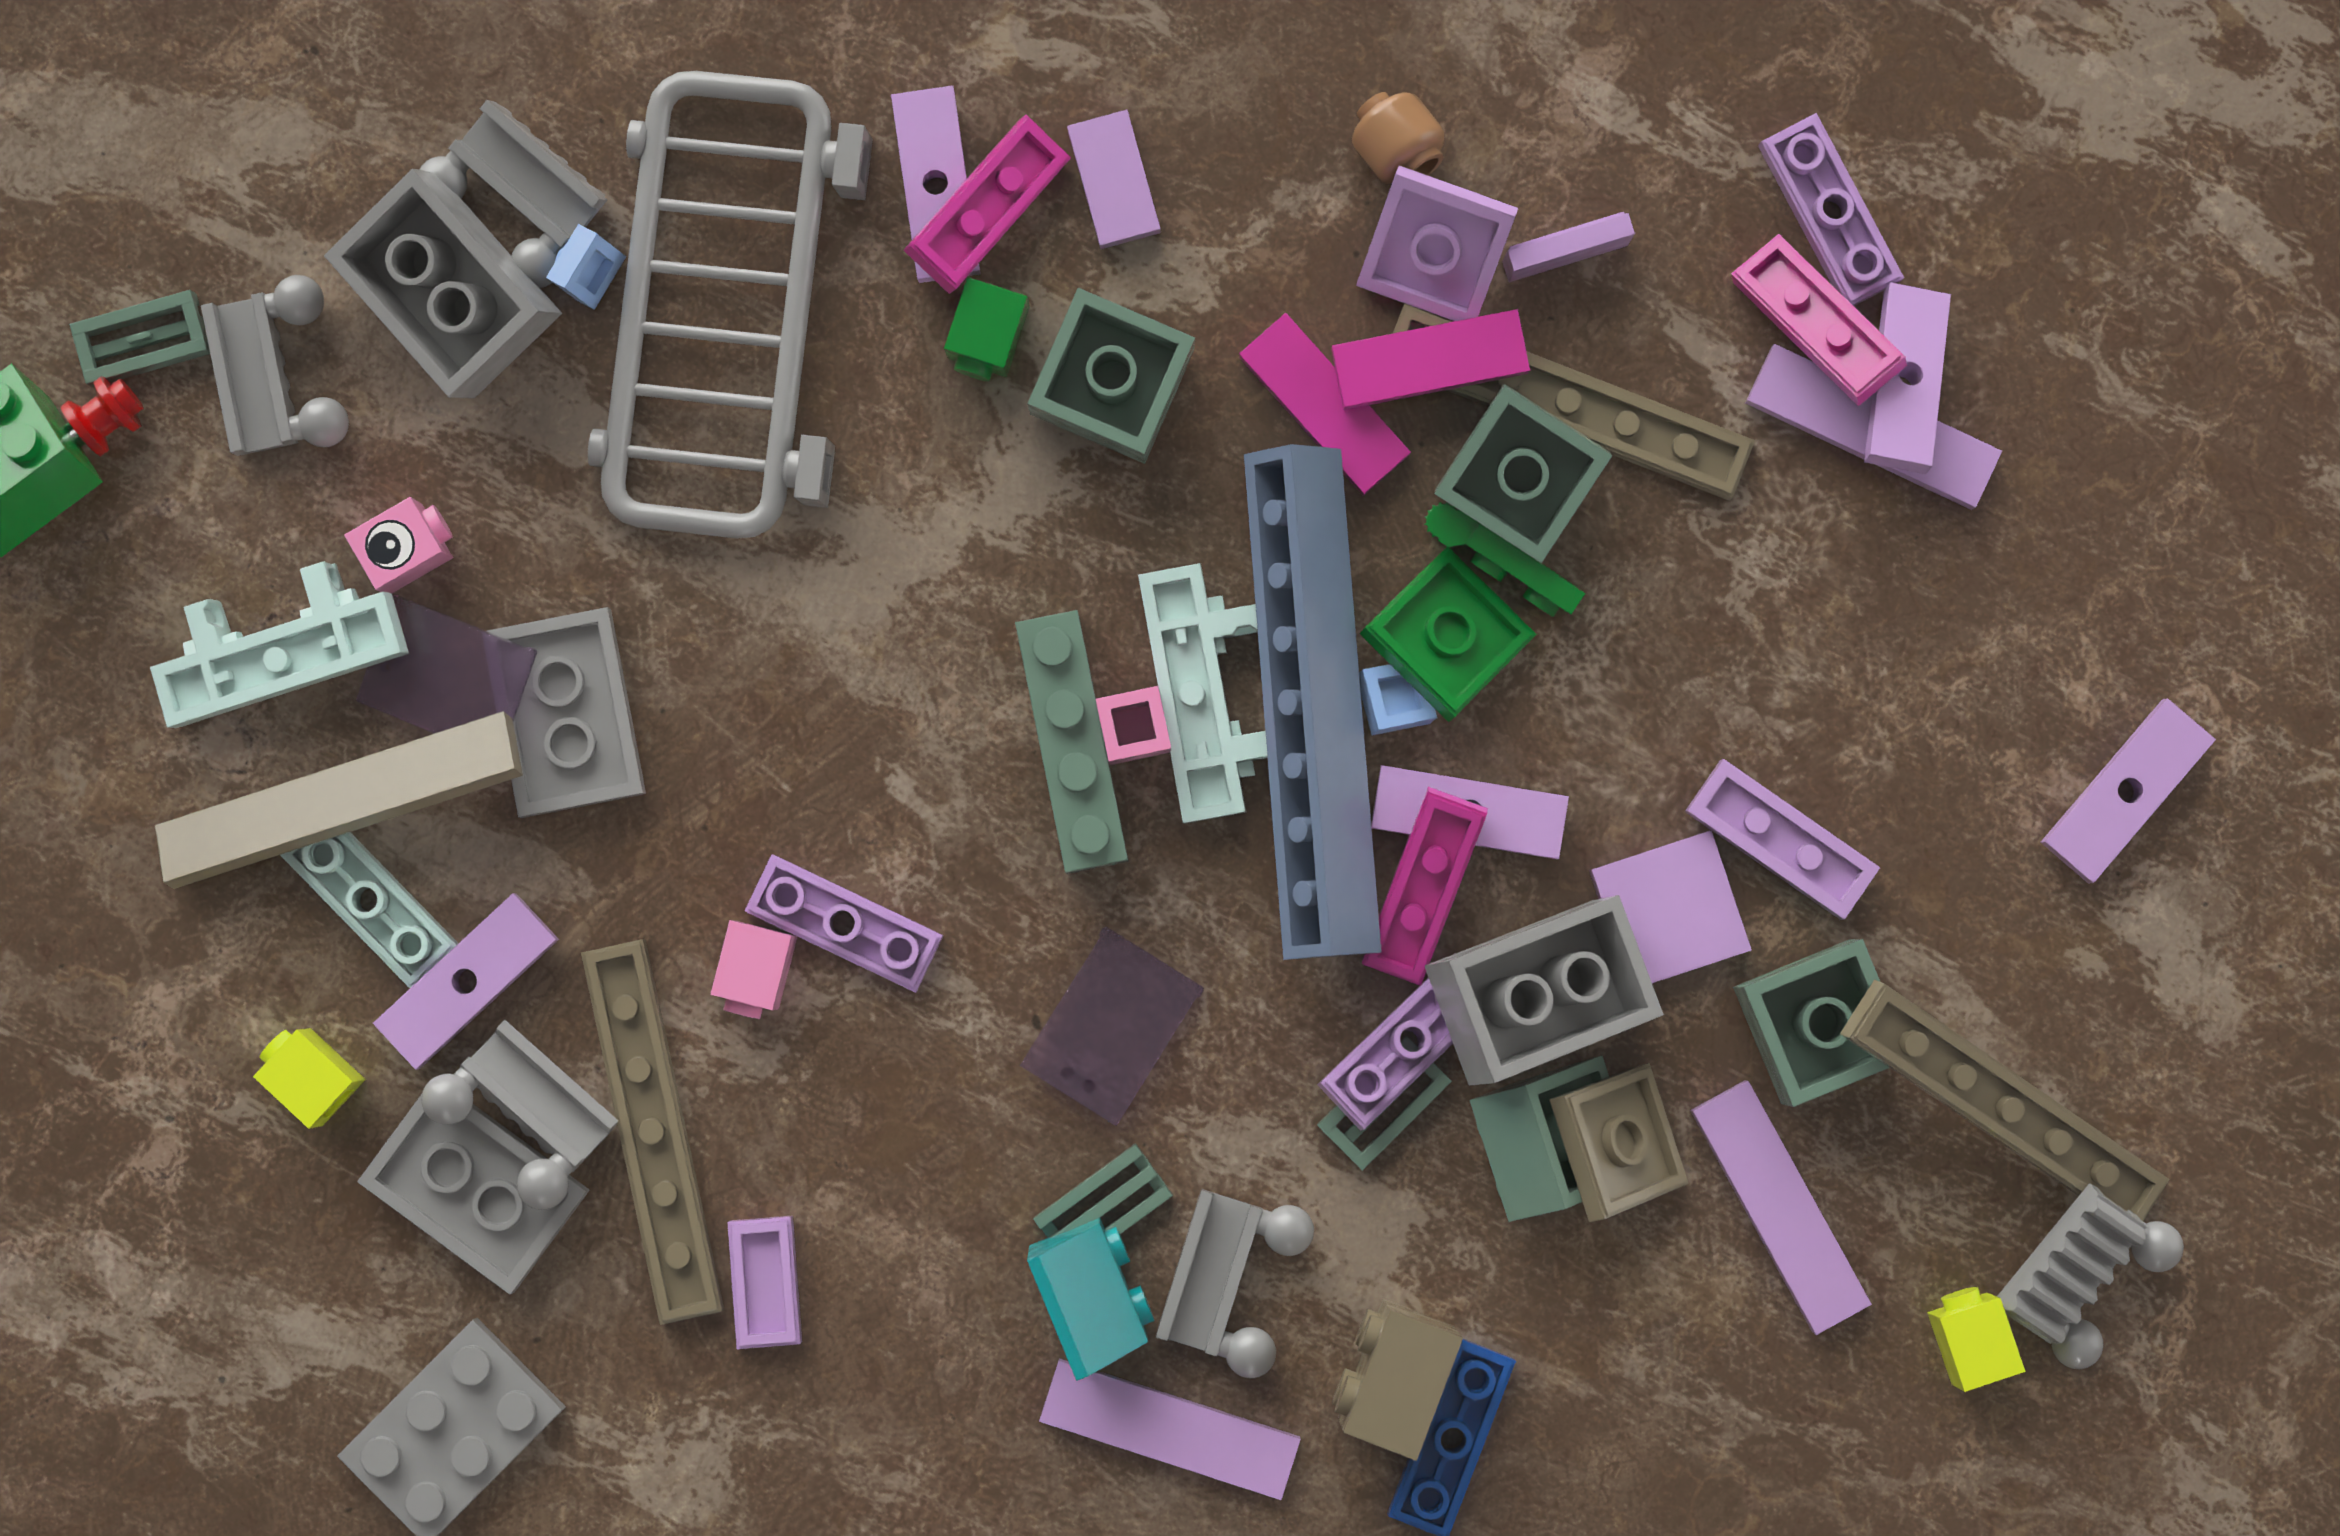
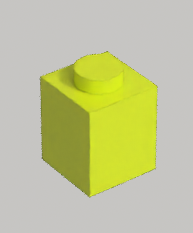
(307, 1076)
(1975, 1339)

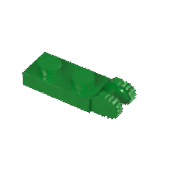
(1498, 557)

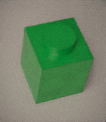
(986, 329)

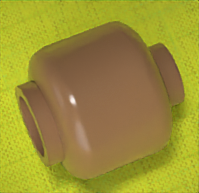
(1396, 134)

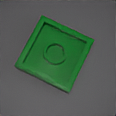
(1447, 634)

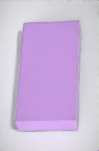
(1113, 179)
(1568, 246)
(764, 1282)

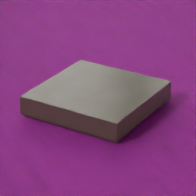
(1619, 1142)

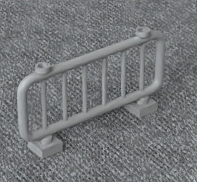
(810, 467)

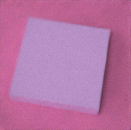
(1436, 246)
(1677, 905)

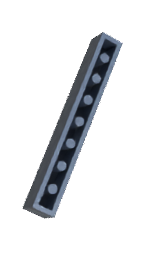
(1312, 702)

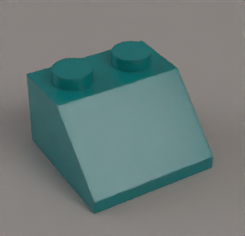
(1089, 1296)

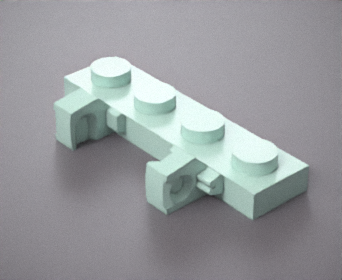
(1185, 645)
(235, 671)

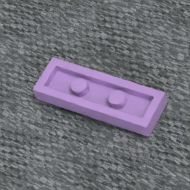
(1782, 839)

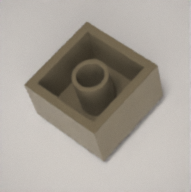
(1397, 1378)

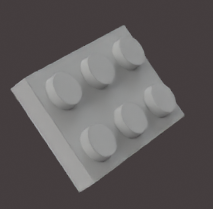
(573, 716)
(464, 1192)
(451, 1431)

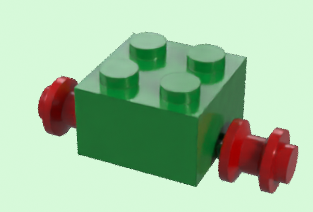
(43, 456)

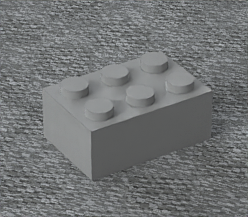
(442, 284)
(1544, 990)

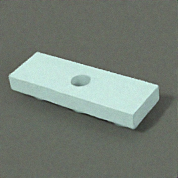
(398, 924)

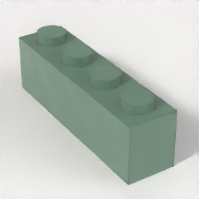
(1071, 742)

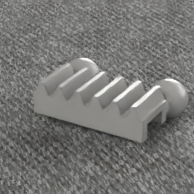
(527, 177)
(252, 372)
(535, 1097)
(2072, 1264)
(1212, 1271)

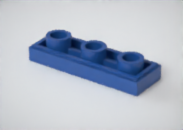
(1437, 1482)

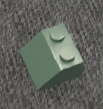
(1526, 1141)

